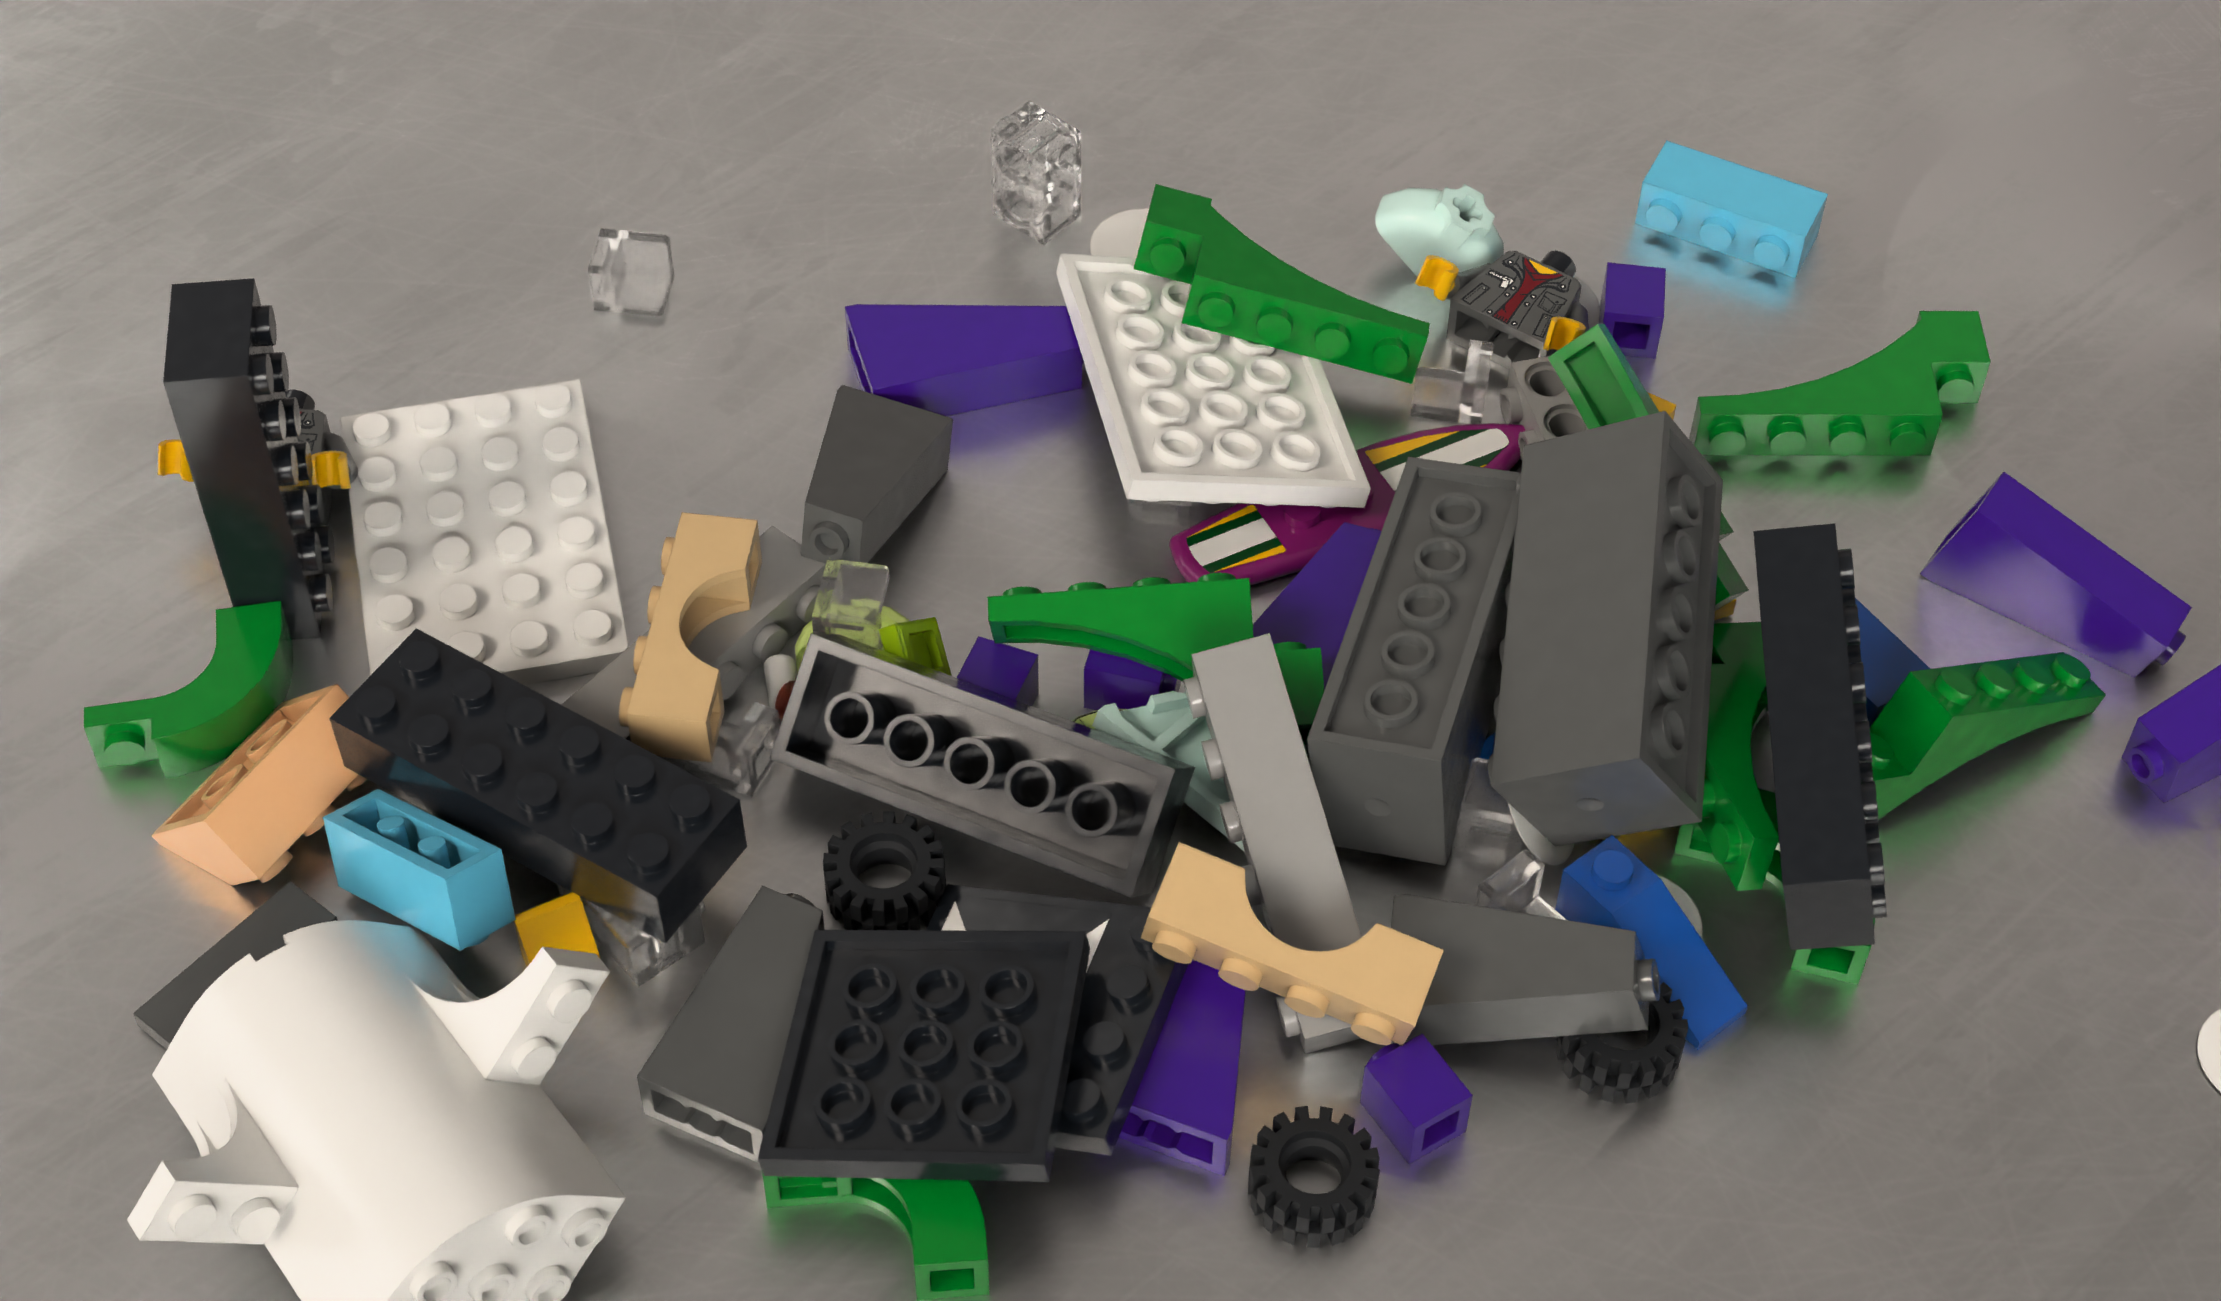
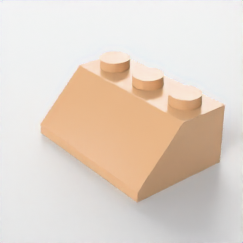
(265, 794)

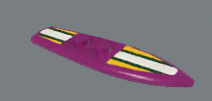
(1282, 539)

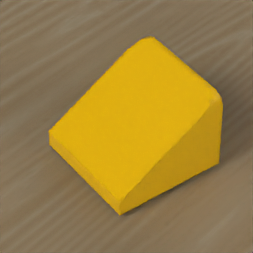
(555, 924)

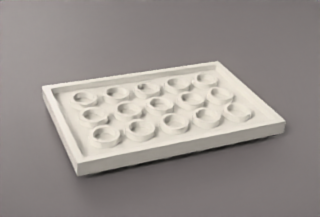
(1199, 408)
(486, 532)

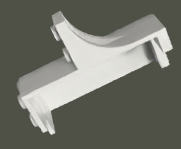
(383, 1122)

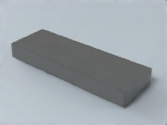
(257, 935)

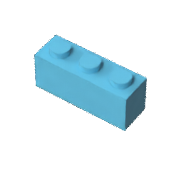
(1730, 208)
(420, 869)

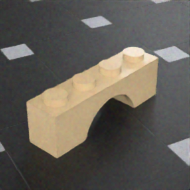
(676, 696)
(1369, 984)

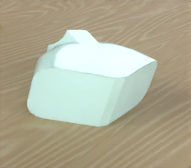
(1440, 224)

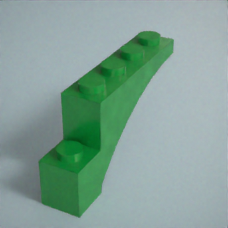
(1262, 299)
(1611, 392)
(1868, 409)
(1156, 627)
(1965, 710)
(1733, 810)

